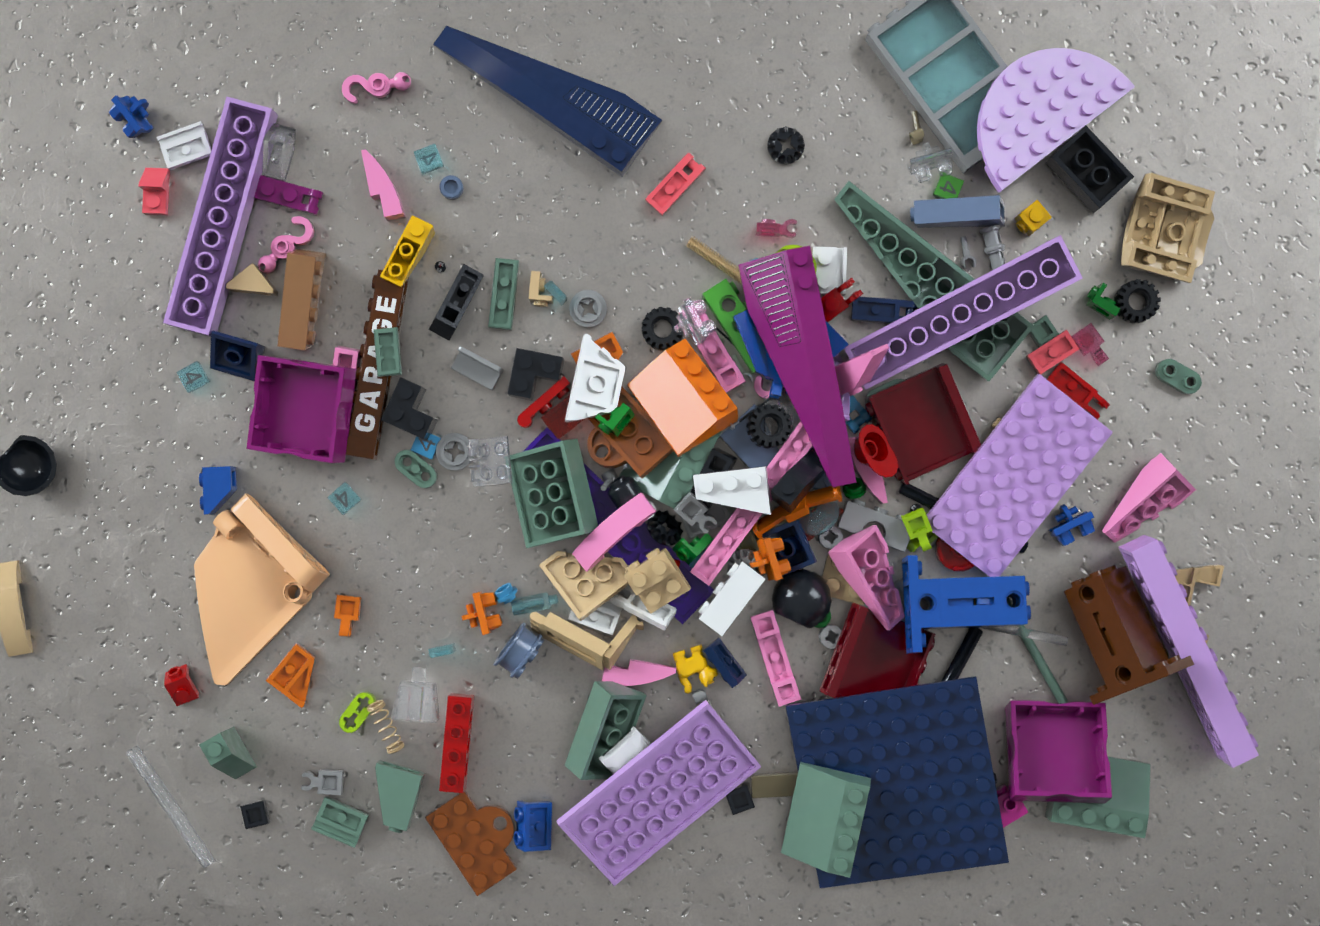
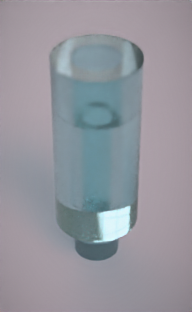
(533, 603)

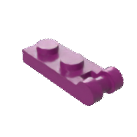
(287, 195)

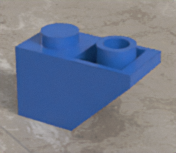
(218, 487)

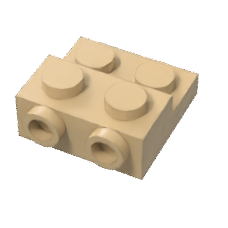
(656, 579)

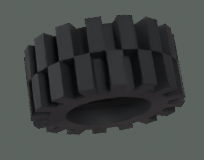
(1149, 294)
(648, 328)
(779, 416)

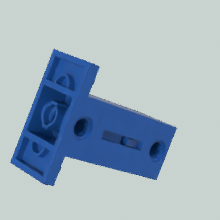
(959, 603)

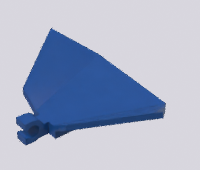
(760, 357)

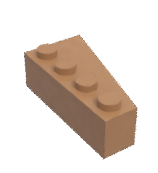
(300, 298)

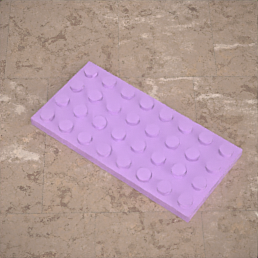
(1017, 477)
(659, 793)

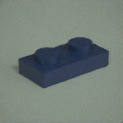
(725, 663)

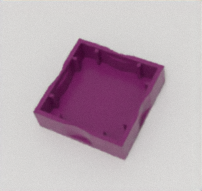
(301, 409)
(1057, 752)

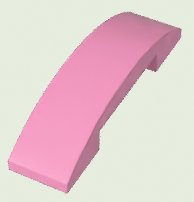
(719, 361)
(612, 530)
(775, 658)

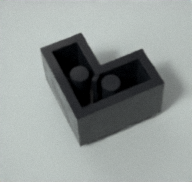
(528, 367)
(403, 410)

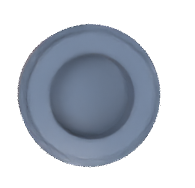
(451, 187)

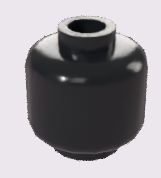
(623, 490)

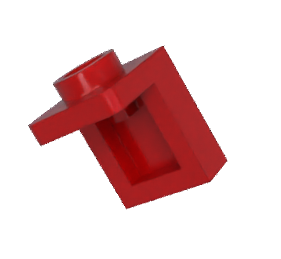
(180, 685)

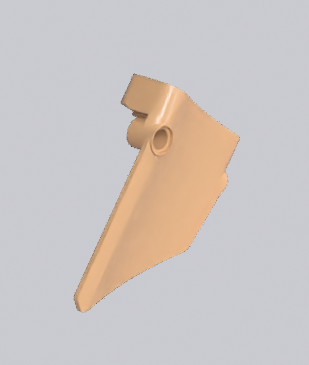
(249, 585)

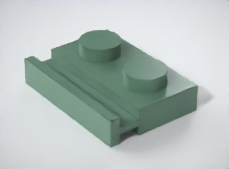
(340, 821)

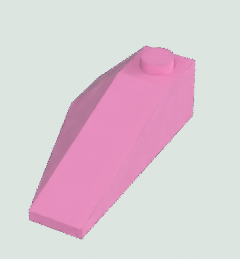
(1153, 490)
(866, 568)

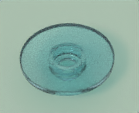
(821, 520)

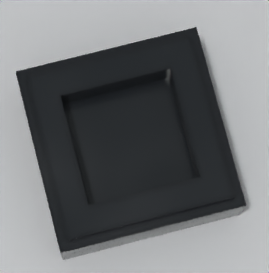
(740, 799)
(255, 814)

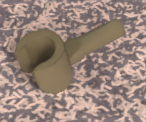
(918, 135)

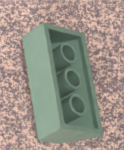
(605, 721)

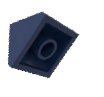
(234, 355)
(795, 543)

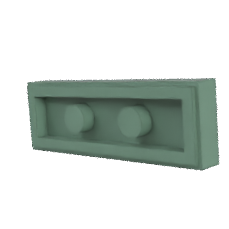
(503, 294)

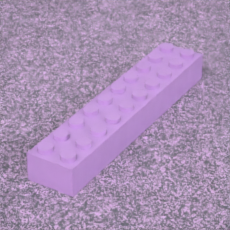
(220, 218)
(970, 308)
(1183, 637)

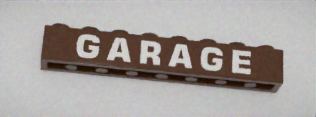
(373, 391)

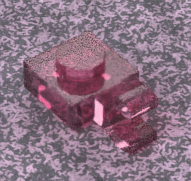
(768, 227)
(1088, 341)

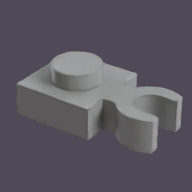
(694, 511)
(328, 781)

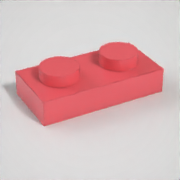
(1052, 352)

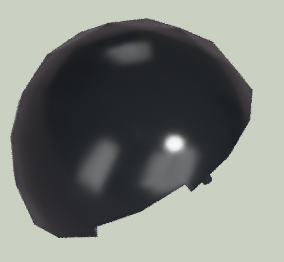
(27, 466)
(802, 598)

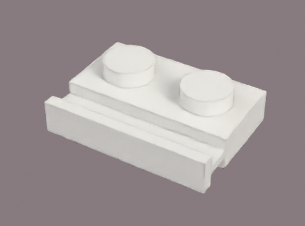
(185, 145)
(831, 267)
(601, 620)

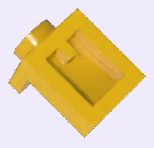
(1032, 218)

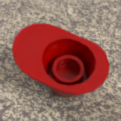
(874, 451)

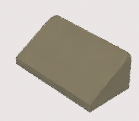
(773, 784)

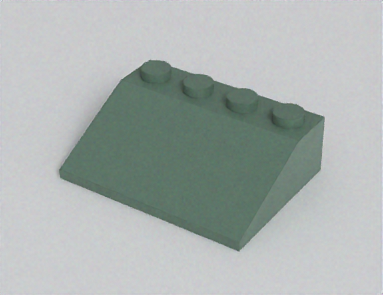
(674, 475)
(552, 493)
(1126, 810)
(826, 818)

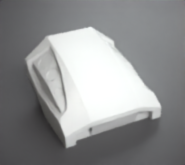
(625, 750)

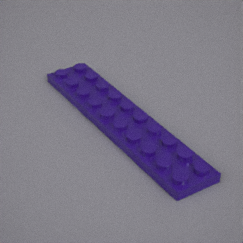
(638, 541)

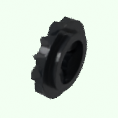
(789, 155)
(658, 531)

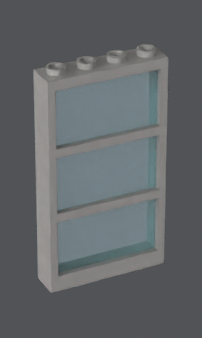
(941, 68)

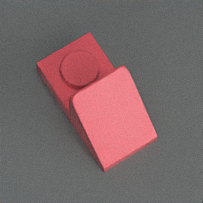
(155, 191)

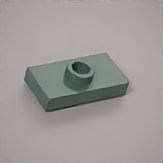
(387, 352)

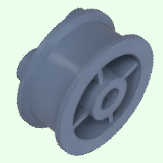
(519, 651)

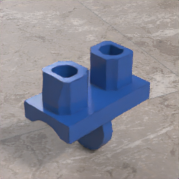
(134, 112)
(1063, 532)

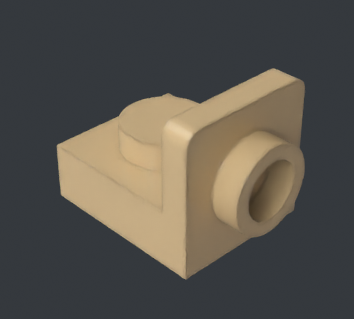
(536, 286)

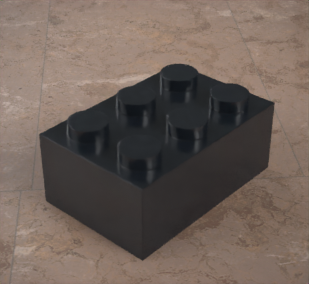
(1089, 169)

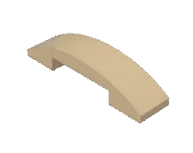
(12, 621)

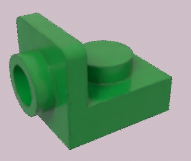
(1102, 305)
(618, 420)
(688, 552)

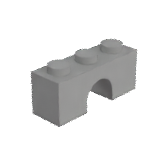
(857, 516)

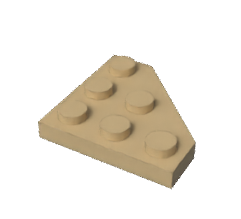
(583, 589)

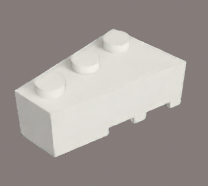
(736, 488)
(730, 597)

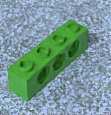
(714, 298)

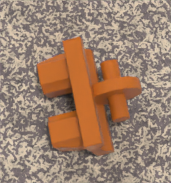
(766, 559)
(486, 622)

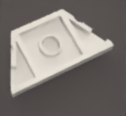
(595, 382)

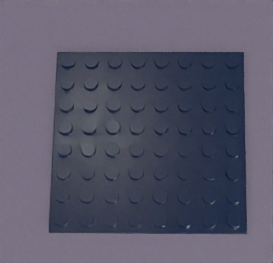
(929, 774)

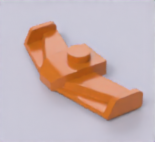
(812, 499)

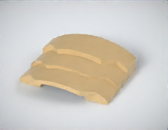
(1168, 228)

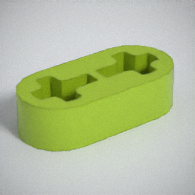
(353, 708)

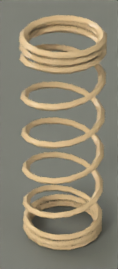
(375, 706)

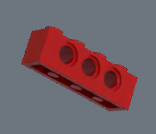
(456, 743)

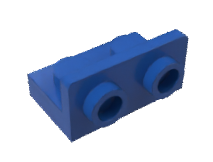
(533, 826)

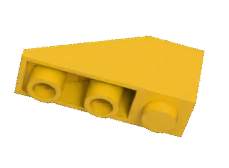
(408, 251)

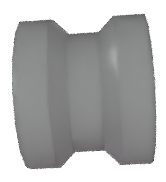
(827, 538)
(829, 633)

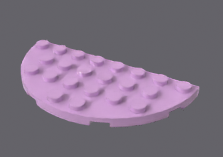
(1040, 106)

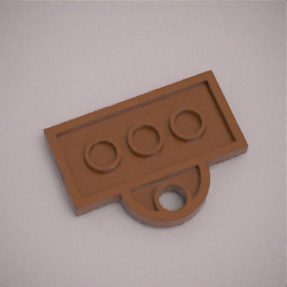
(638, 444)
(474, 840)

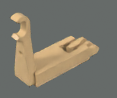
(583, 643)

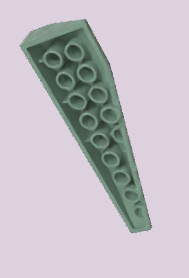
(928, 276)

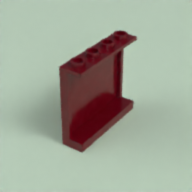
(924, 422)
(872, 657)

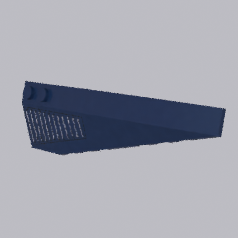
(584, 112)

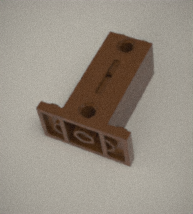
(1119, 633)

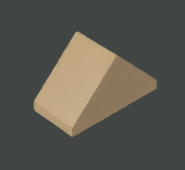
(252, 281)

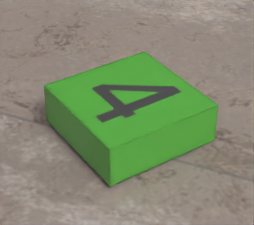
(948, 187)

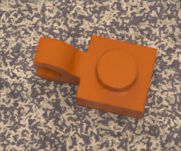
(347, 609)

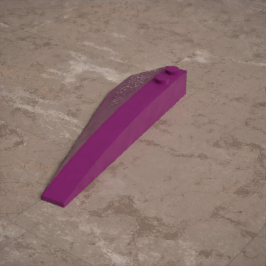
(791, 322)

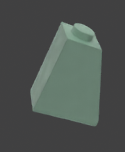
(228, 753)
(398, 794)

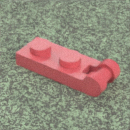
(674, 184)

